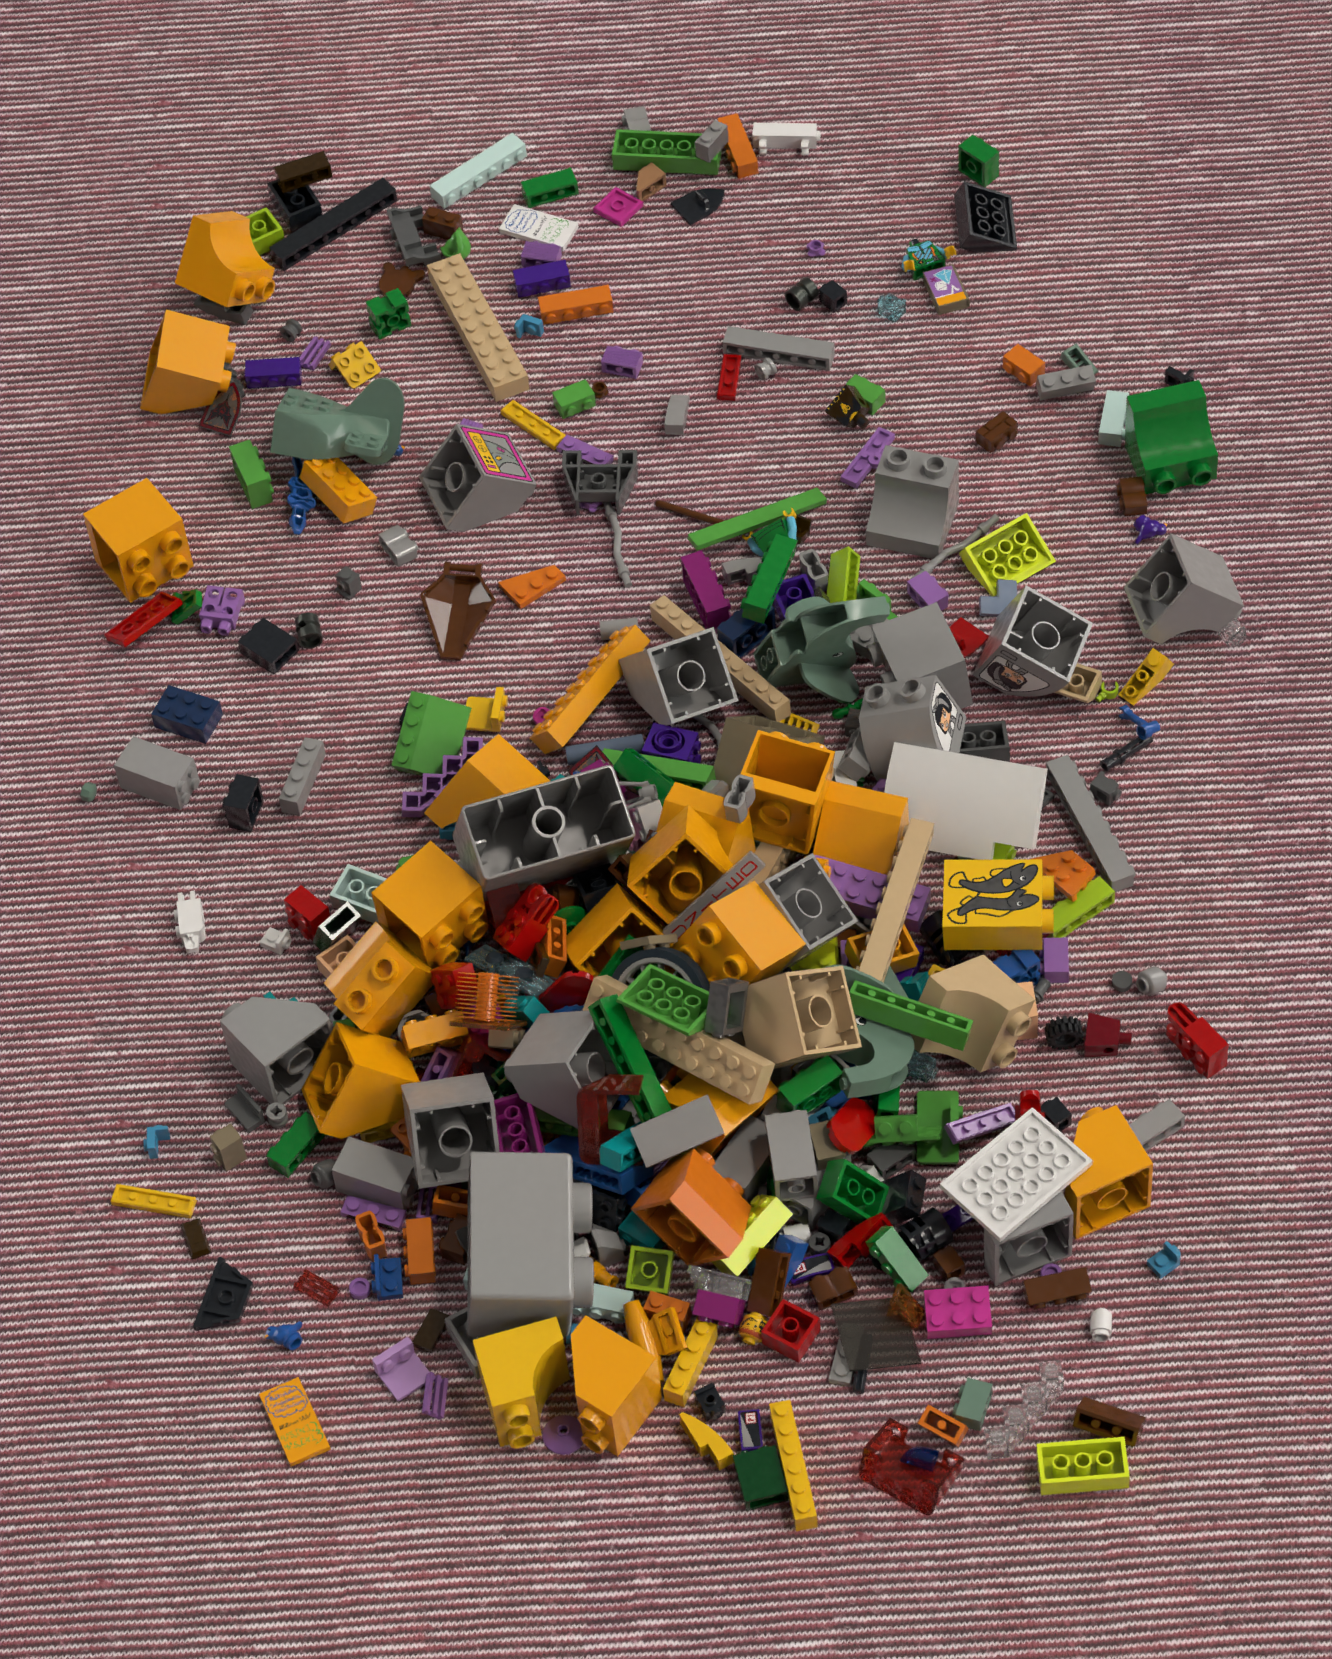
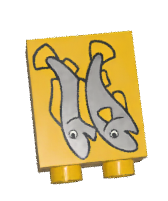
(996, 904)

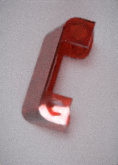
(907, 1483)

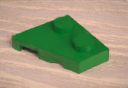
(191, 603)

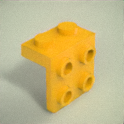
(355, 364)
(487, 713)

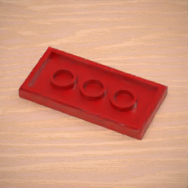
(143, 619)

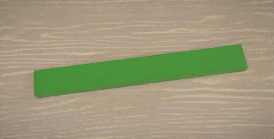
(756, 519)

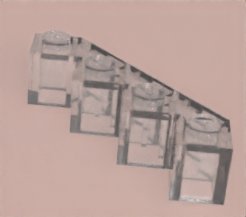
(1020, 1418)

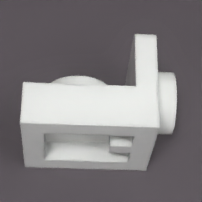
(276, 940)

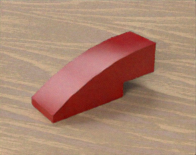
(853, 1243)

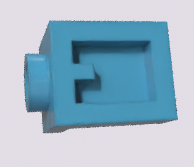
(528, 324)
(1165, 1260)

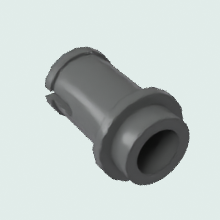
(1040, 989)

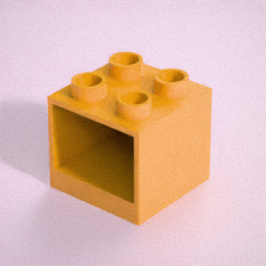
(138, 540)
(789, 789)
(432, 906)
(741, 937)

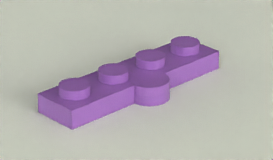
(867, 458)

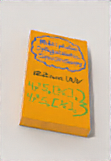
(294, 1421)

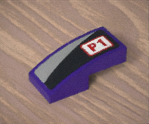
(813, 1266)
(750, 1430)

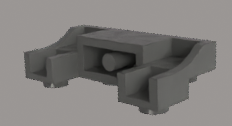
(407, 238)

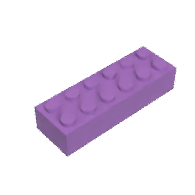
(864, 888)

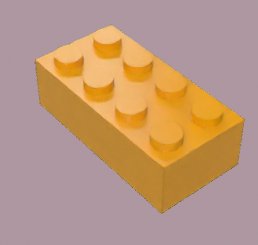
(338, 488)

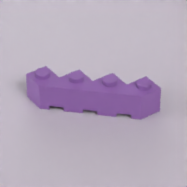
(416, 803)

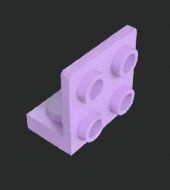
(400, 1369)

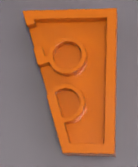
(531, 585)

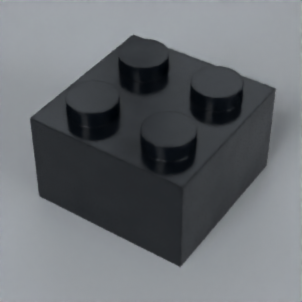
(243, 802)

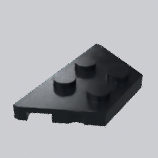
(224, 1298)

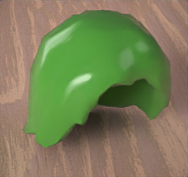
(457, 244)

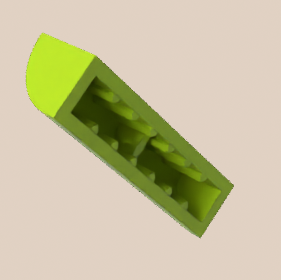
(843, 575)

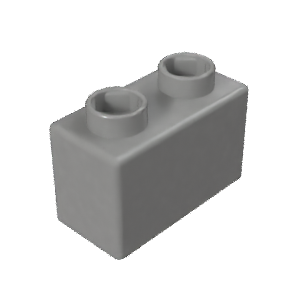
(545, 831)
(523, 1241)

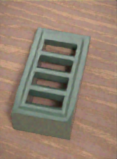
(1078, 352)

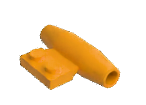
(658, 1336)

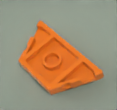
(1069, 872)

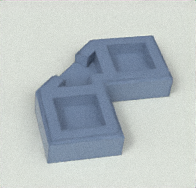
(992, 605)

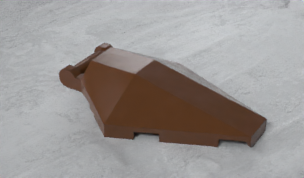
(457, 608)

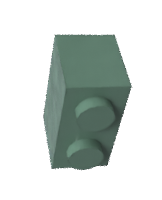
(973, 1403)

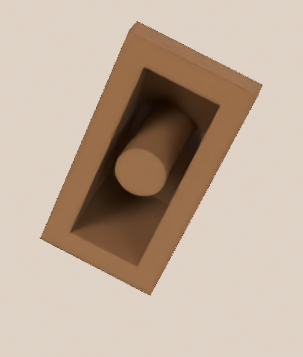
(650, 181)

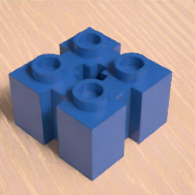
(1020, 966)

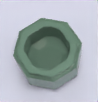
(88, 792)

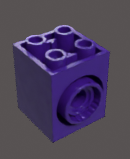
(673, 743)

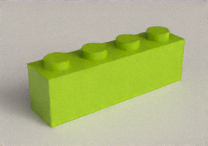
(1089, 903)

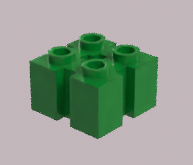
(388, 313)

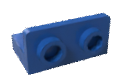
(388, 1278)

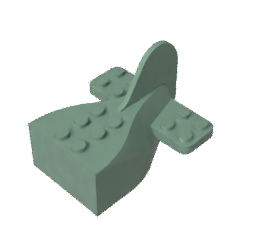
(323, 429)

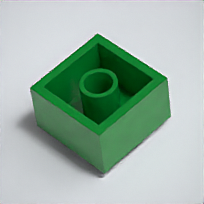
(978, 160)

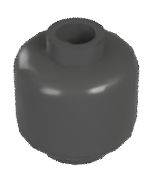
(322, 1174)

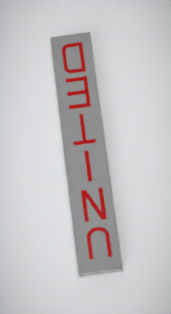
(731, 881)

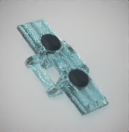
(509, 965)

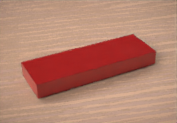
(729, 377)

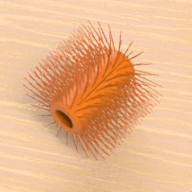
(486, 997)

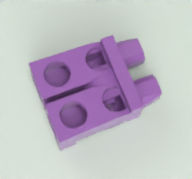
(221, 610)

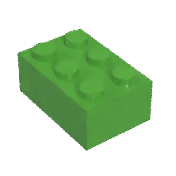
(251, 473)

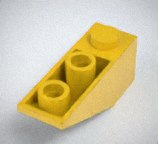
(1146, 677)

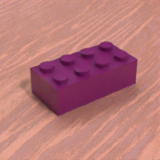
(704, 590)
(517, 1125)

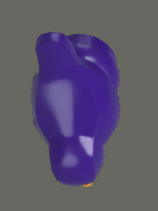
(1148, 528)

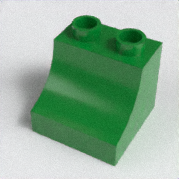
(1170, 437)

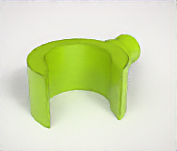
(1107, 694)

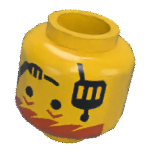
(751, 1328)

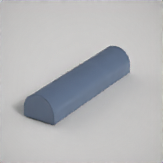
(576, 752)

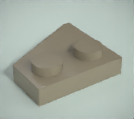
(649, 942)

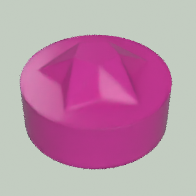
(538, 715)

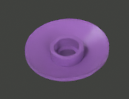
(563, 1442)

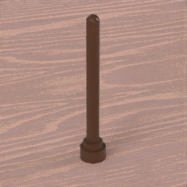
(688, 512)

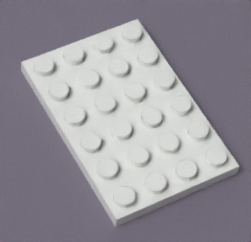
(1016, 1174)

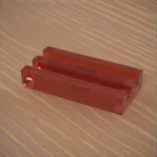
(303, 1279)

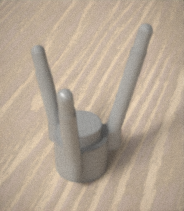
(646, 794)

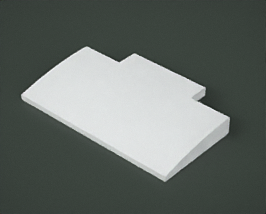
(968, 798)

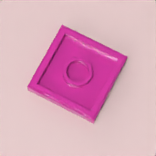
(618, 206)

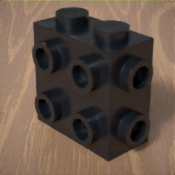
(608, 1208)

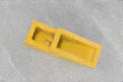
(707, 1441)

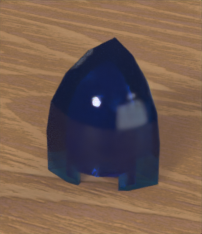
(921, 1457)

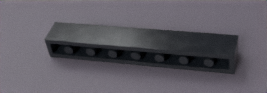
(333, 224)

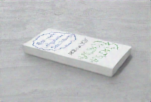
(538, 226)

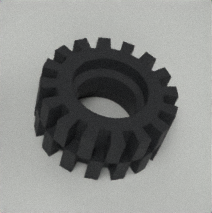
(1063, 1032)

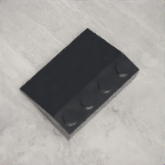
(984, 219)

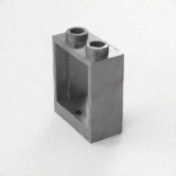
(726, 1007)

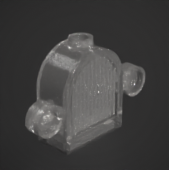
(719, 1282)

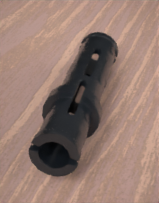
(1109, 762)

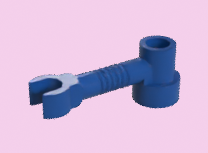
(1144, 729)

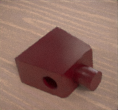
(1104, 1036)

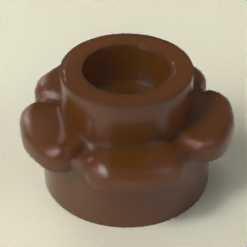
(600, 389)

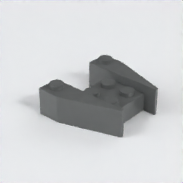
(600, 481)

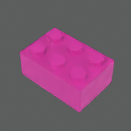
(957, 1312)

